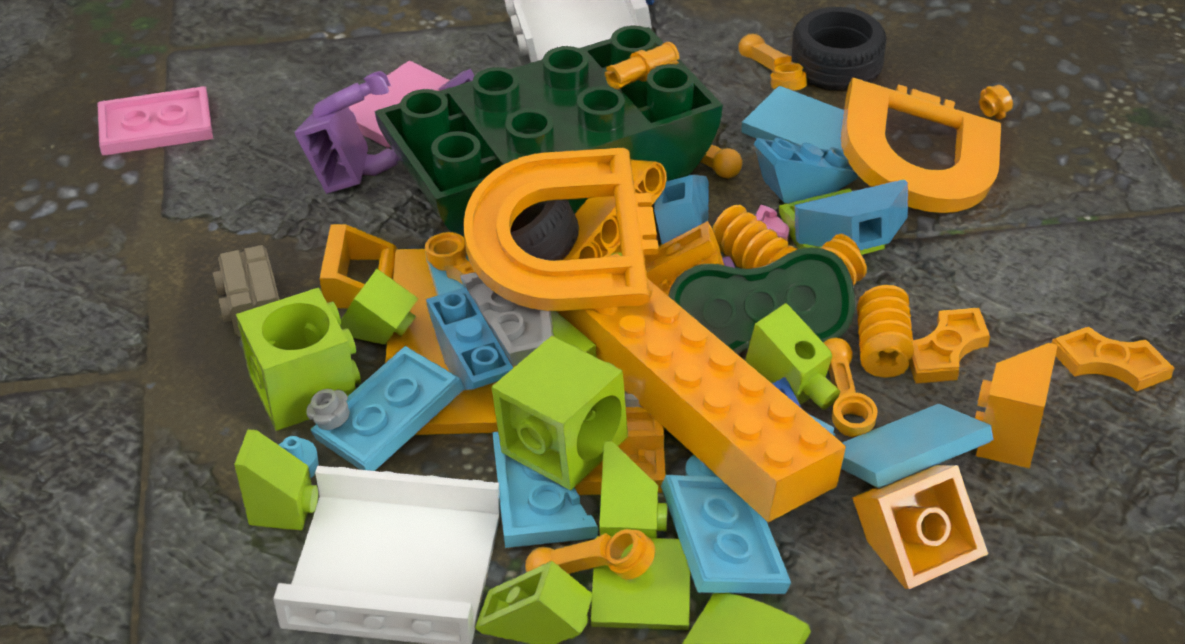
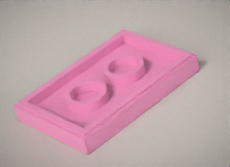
(402, 81)
(154, 120)

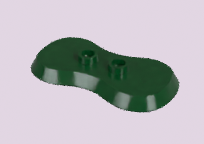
(734, 299)

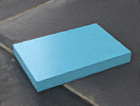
(796, 120)
(390, 409)
(913, 444)
(723, 538)

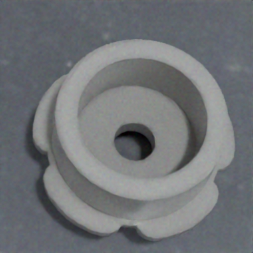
(328, 409)

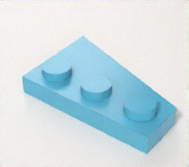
(536, 507)

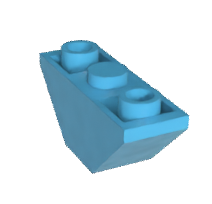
(802, 170)
(682, 206)
(865, 215)
(466, 340)

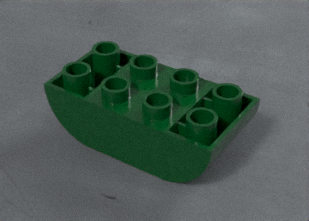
(550, 105)

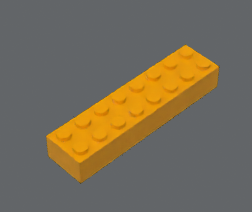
(715, 403)

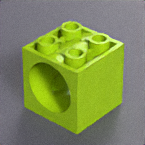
(295, 352)
(560, 411)

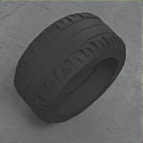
(819, 43)
(546, 229)

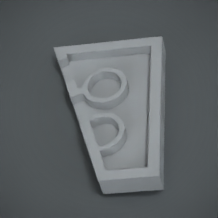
(514, 326)

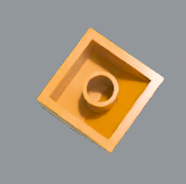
(1016, 405)
(922, 524)

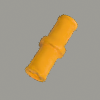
(640, 65)

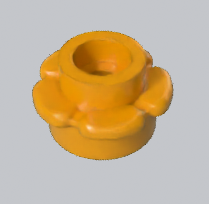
(995, 101)

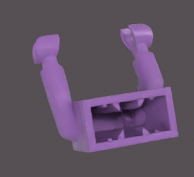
(336, 142)

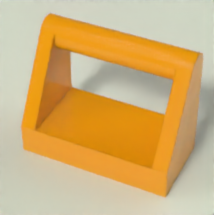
(349, 244)

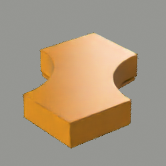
(939, 353)
(1130, 362)

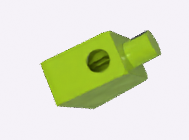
(790, 349)

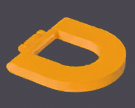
(928, 190)
(561, 283)

